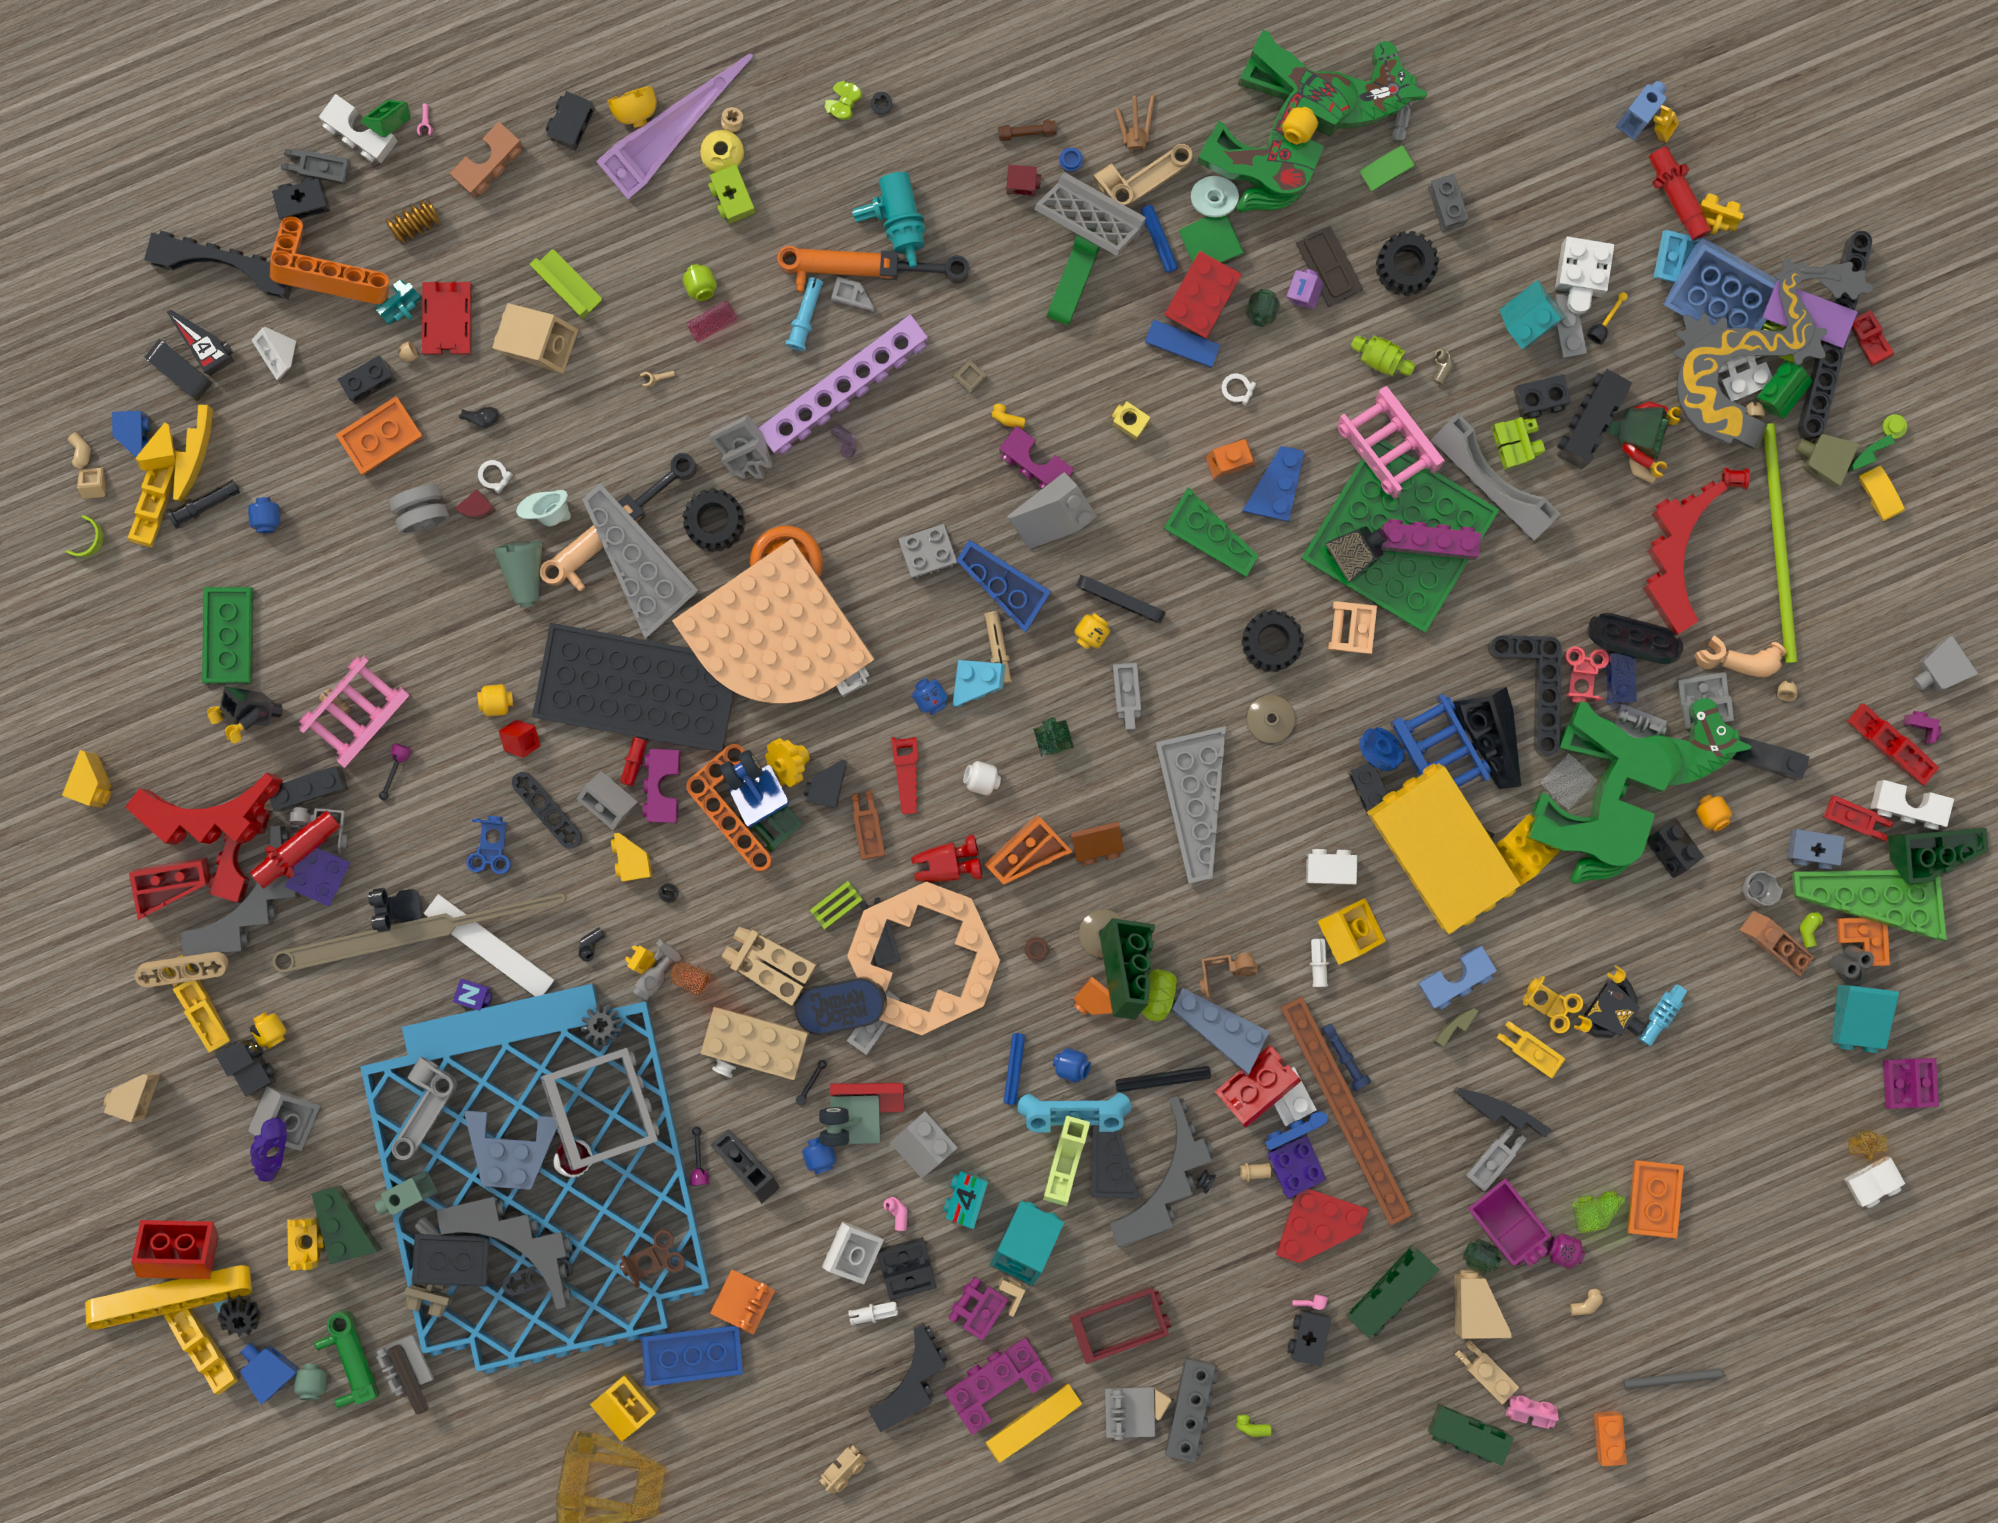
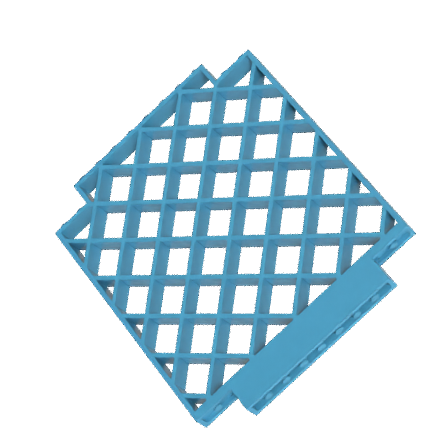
(503, 1026)

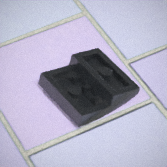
(906, 1268)

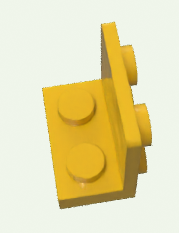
(1523, 855)

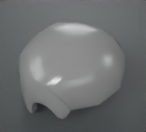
(1762, 889)

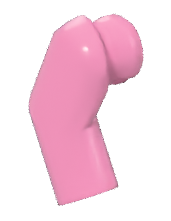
(898, 1210)

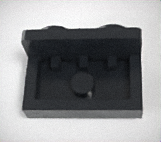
(1674, 848)

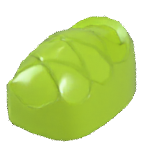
(1161, 995)

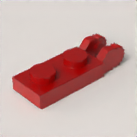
(1855, 817)

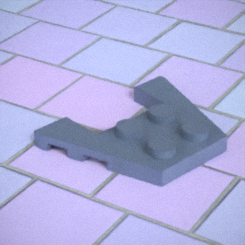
(509, 1161)

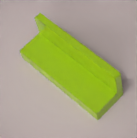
(566, 283)

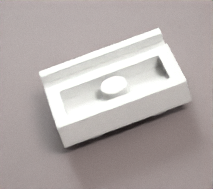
(1294, 1104)

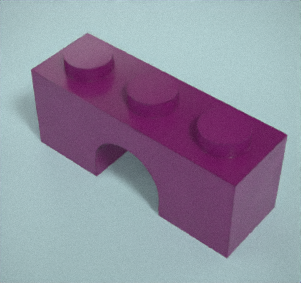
(1016, 451)
(660, 765)

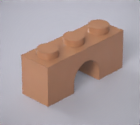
(474, 176)

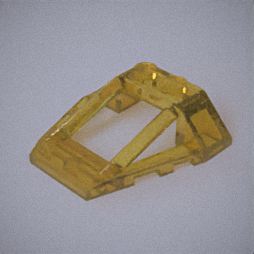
(578, 1454)

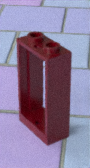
(1085, 1347)

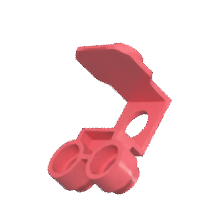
(1584, 669)

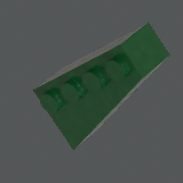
(1127, 964)
(1392, 1292)

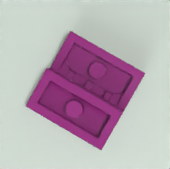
(1910, 1083)

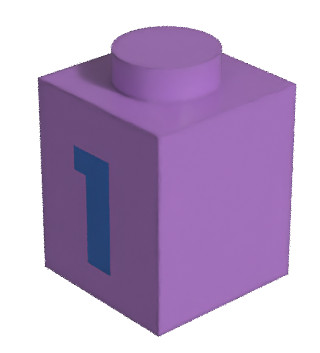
(1305, 288)

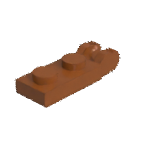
(868, 828)

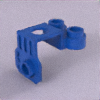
(490, 852)

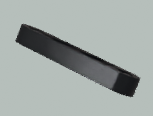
(1120, 599)
(544, 812)

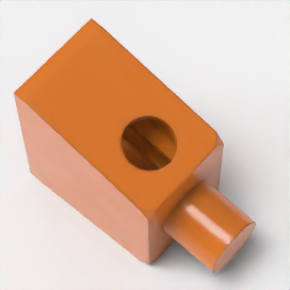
(1230, 458)

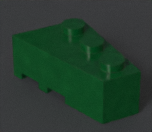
(341, 1226)
(1470, 1435)

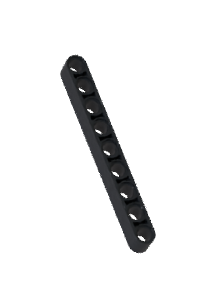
(1821, 366)

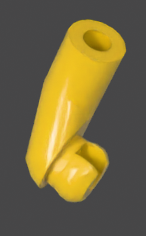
(1006, 419)

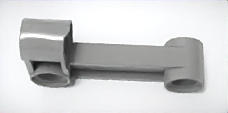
(427, 1076)

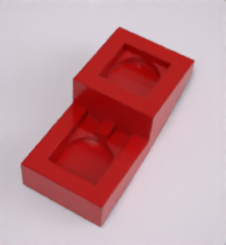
(1870, 338)

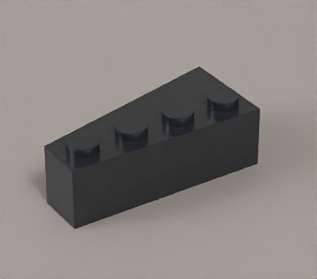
(1594, 418)

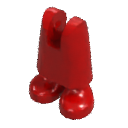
(944, 862)

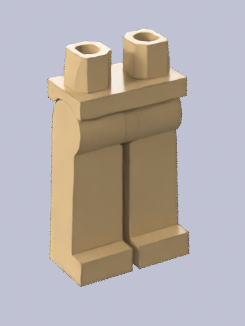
(759, 949)

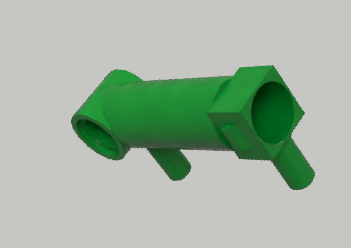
(352, 1358)

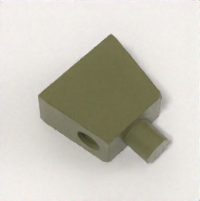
(1827, 458)

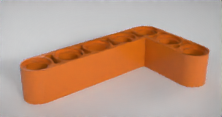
(319, 274)
(725, 810)

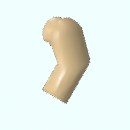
(1594, 1300)

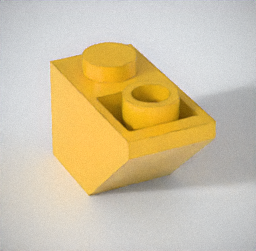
(632, 859)

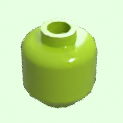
(699, 282)

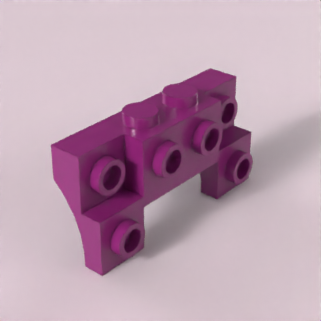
(992, 1378)

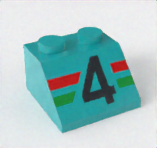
(966, 1199)

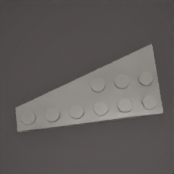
(645, 572)
(1193, 785)

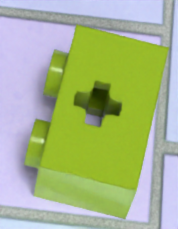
(731, 180)

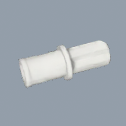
(1319, 963)
(873, 1313)

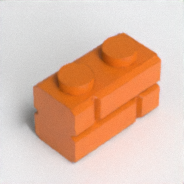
(1610, 1438)

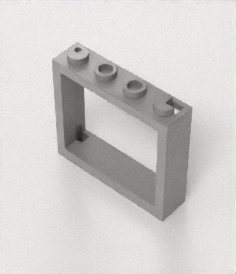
(562, 1122)

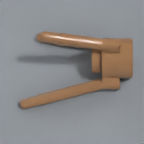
(1136, 137)

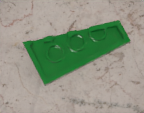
(1202, 529)

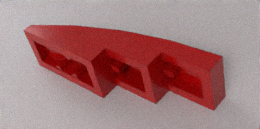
(1892, 744)

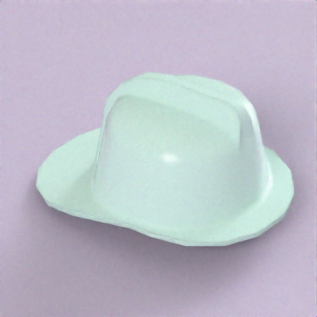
(545, 507)

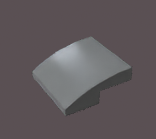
(1706, 685)

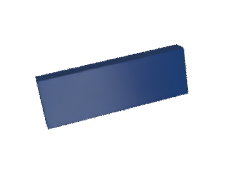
(1182, 343)

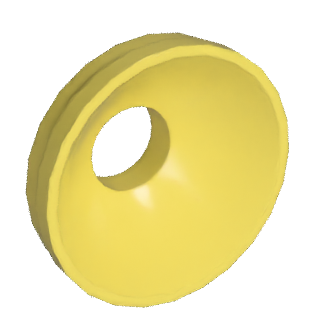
(719, 162)

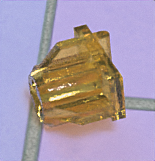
(1867, 1142)

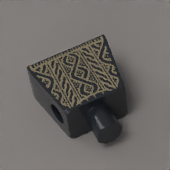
(1357, 551)

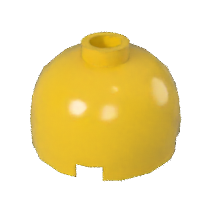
(634, 106)

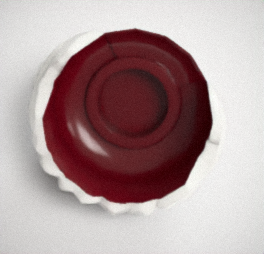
(561, 1163)

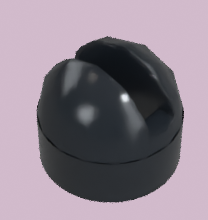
(668, 887)

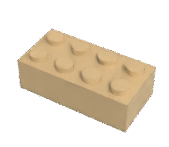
(754, 1043)

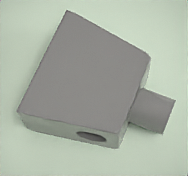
(1944, 666)

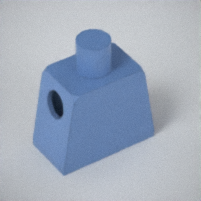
(1642, 109)

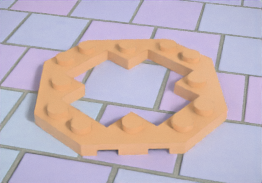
(971, 936)

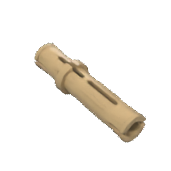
(992, 620)

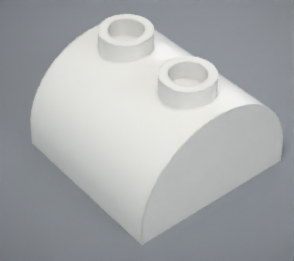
(852, 1253)

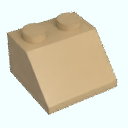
(132, 1098)

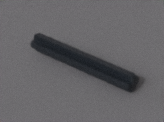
(1163, 1079)

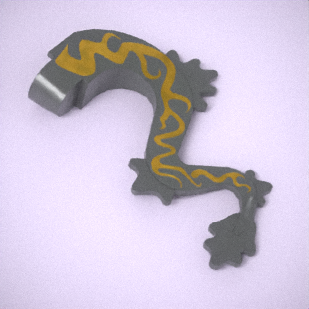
(1713, 345)

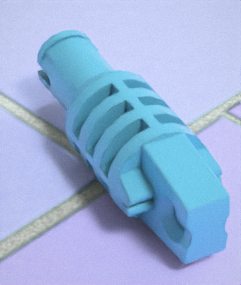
(1663, 1014)

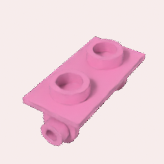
(1543, 1413)

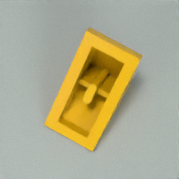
(158, 451)

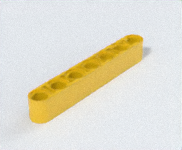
(167, 1298)

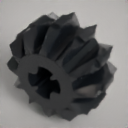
(239, 1315)

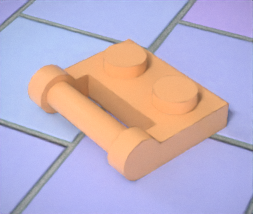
(1360, 630)

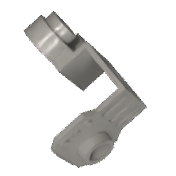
(300, 818)

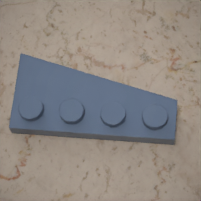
(1229, 1033)

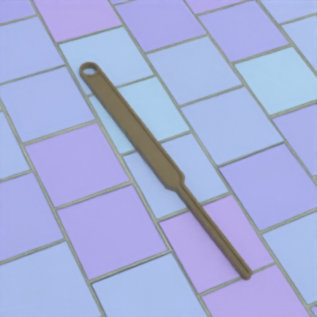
(399, 935)

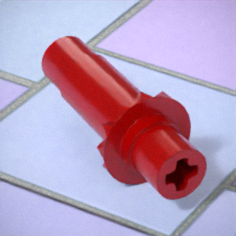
(1673, 181)
(294, 850)

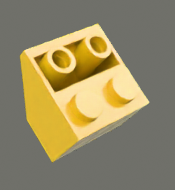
(624, 1407)

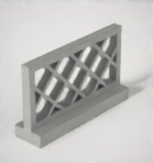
(1103, 210)

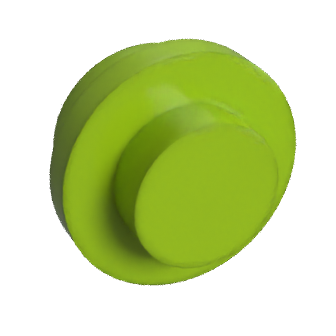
(1894, 425)

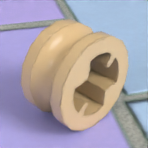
(733, 113)

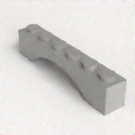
(1529, 511)

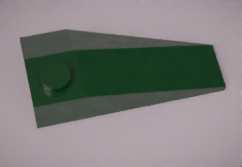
(1930, 854)

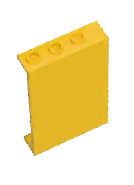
(1443, 848)

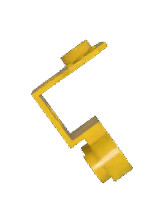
(1556, 1005)

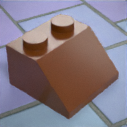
(1097, 842)

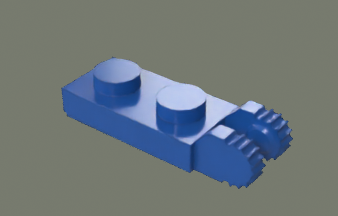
(1297, 1129)

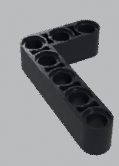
(1541, 683)

